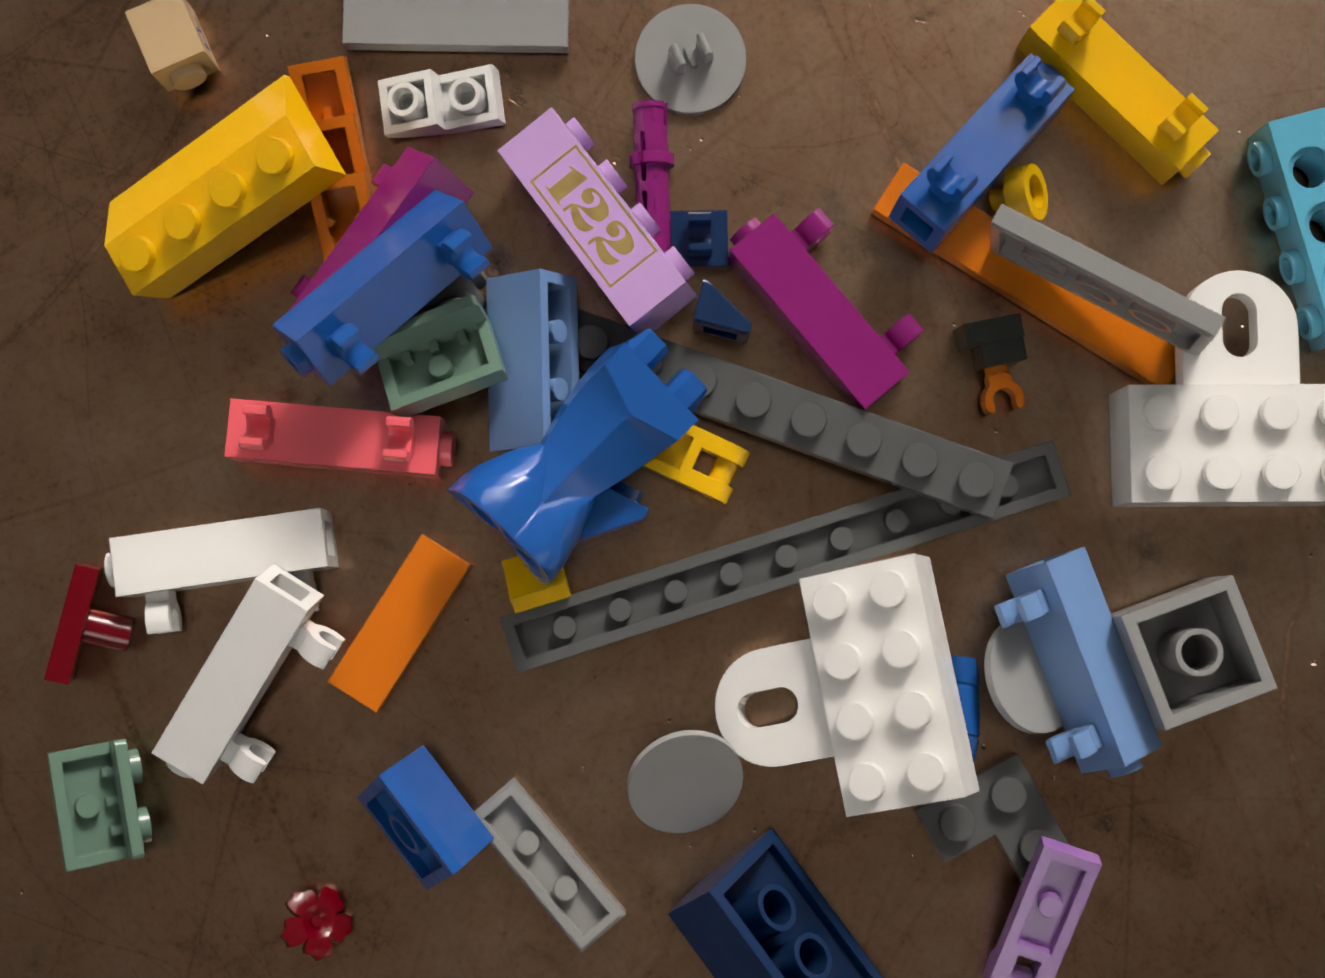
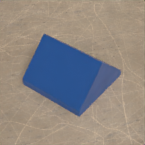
(425, 817)

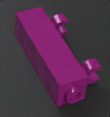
(397, 192)
(816, 311)

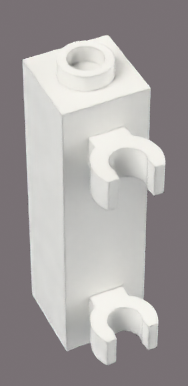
(216, 555)
(237, 675)

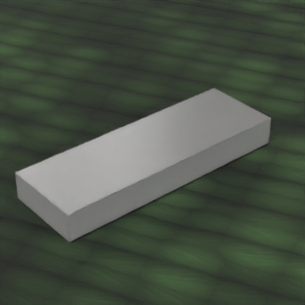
(549, 865)

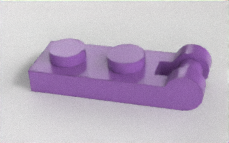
(1044, 911)

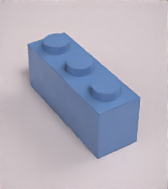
(538, 340)

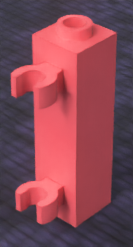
(338, 439)

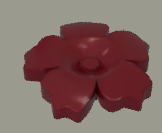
(316, 922)

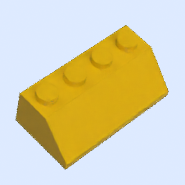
(220, 193)

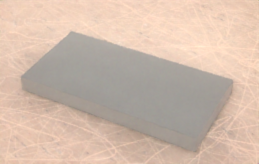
(457, 25)
(1103, 281)

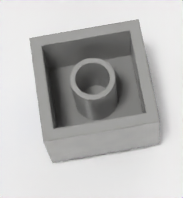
(1193, 651)

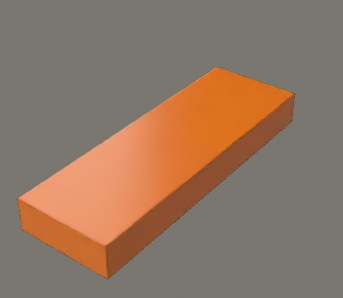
(400, 623)

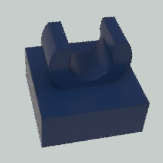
(701, 238)

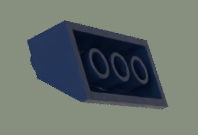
(767, 920)

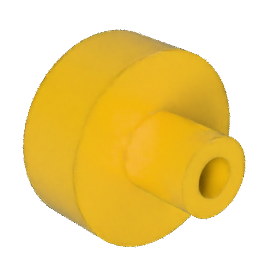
(1023, 191)

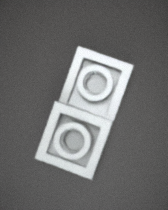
(441, 104)

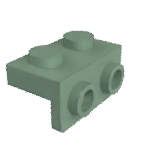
(440, 357)
(98, 804)

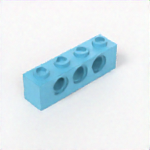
(1289, 208)

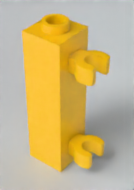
(1121, 89)

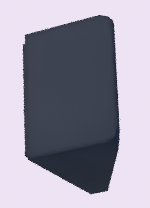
(719, 317)

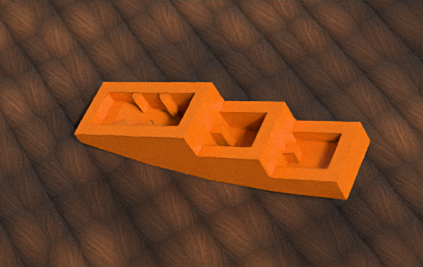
(332, 102)

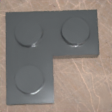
(1003, 808)

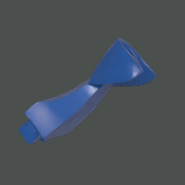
(599, 436)

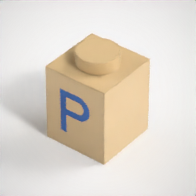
(172, 43)

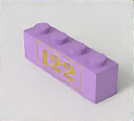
(598, 223)

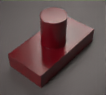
(84, 624)

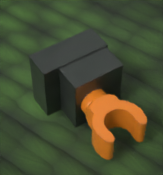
(994, 346)

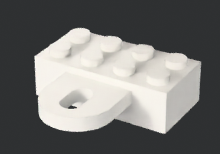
(1231, 423)
(868, 690)

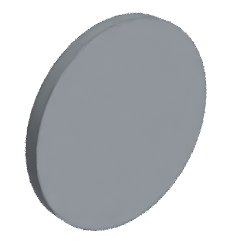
(690, 59)
(1018, 681)
(684, 781)

